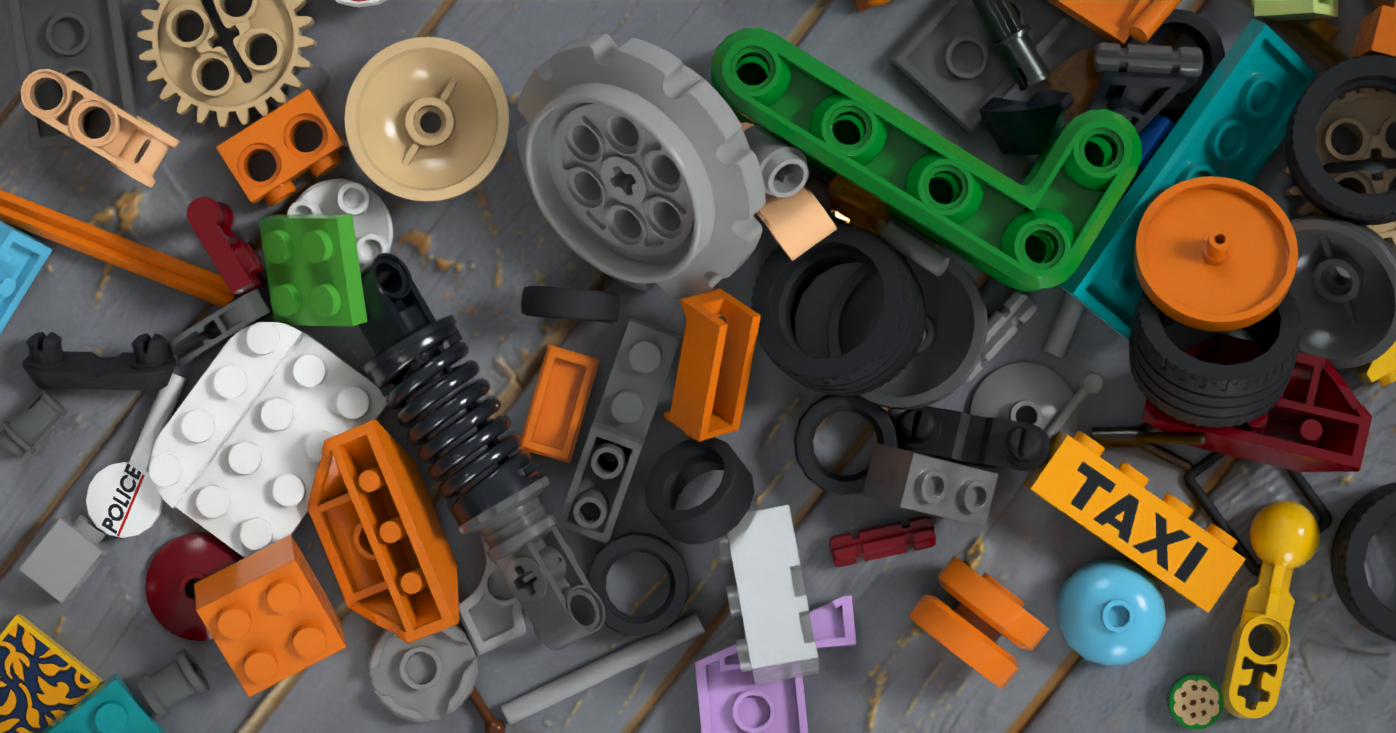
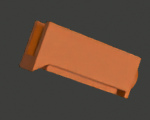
(713, 365)

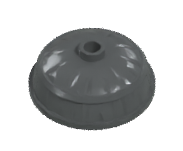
(1344, 316)

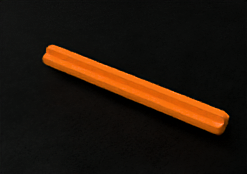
(114, 249)

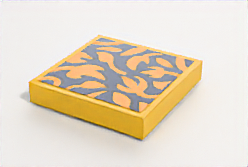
(38, 679)

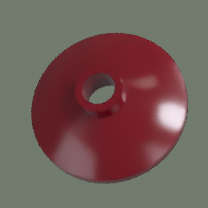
(169, 574)

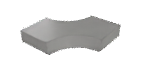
(492, 612)

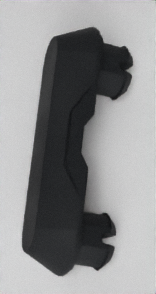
(143, 369)
(973, 439)

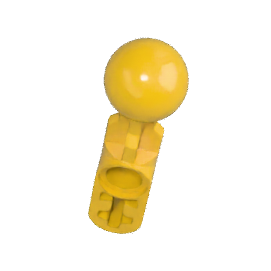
(1283, 539)

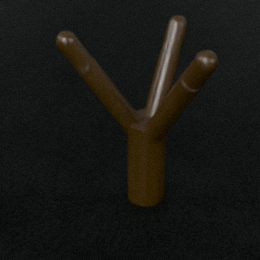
(1142, 438)

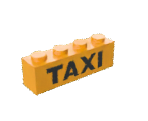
(1135, 521)

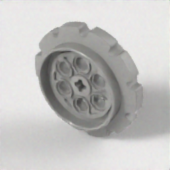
(640, 165)

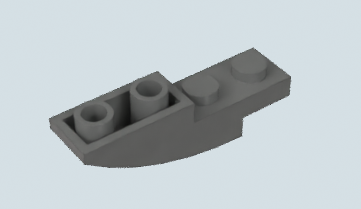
(619, 430)

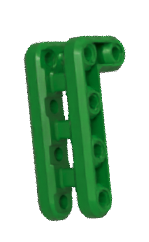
(988, 214)

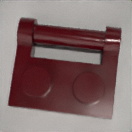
(233, 258)

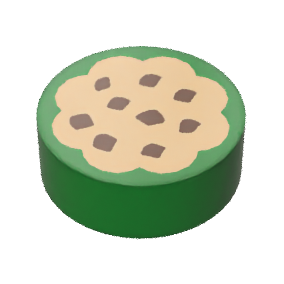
(1195, 701)

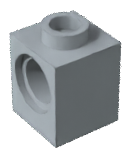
(66, 557)

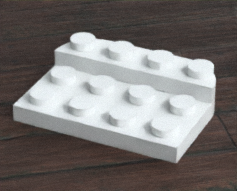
(254, 434)

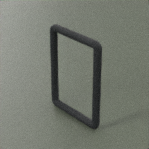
(1219, 521)

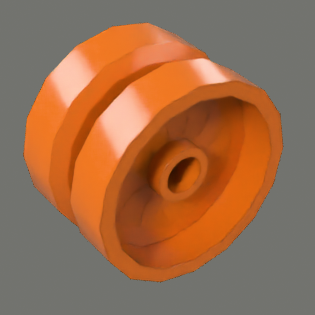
(978, 621)

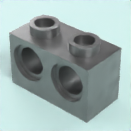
(930, 485)

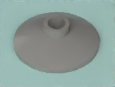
(1024, 385)

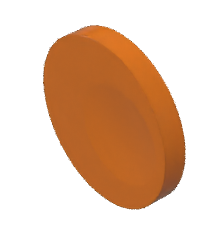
(1215, 253)

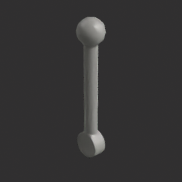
(1089, 384)

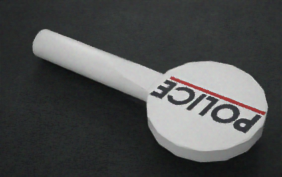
(122, 494)

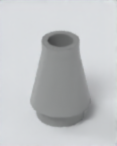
(781, 164)

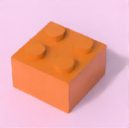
(269, 615)

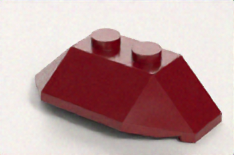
(1309, 429)

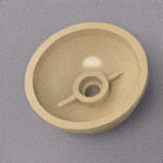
(395, 95)

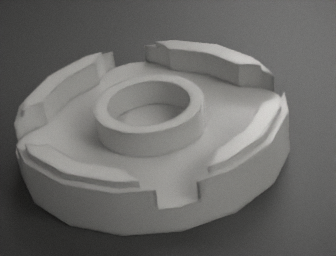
(425, 676)

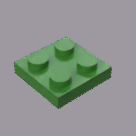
(313, 269)

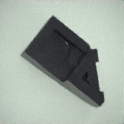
(1028, 125)

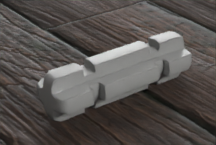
(1003, 324)

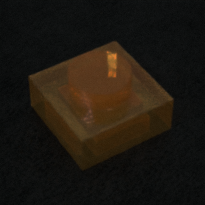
(857, 206)

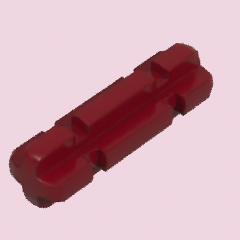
(882, 541)

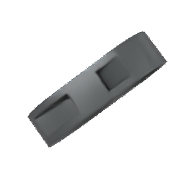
(218, 328)

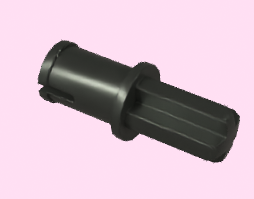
(1012, 42)

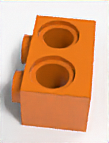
(277, 135)

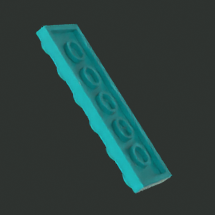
(1221, 134)

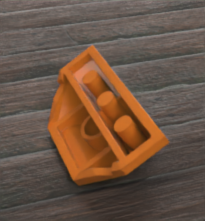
(384, 534)

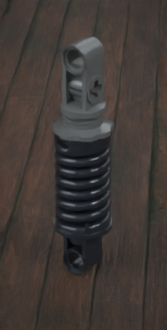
(471, 453)

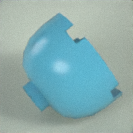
(1111, 611)

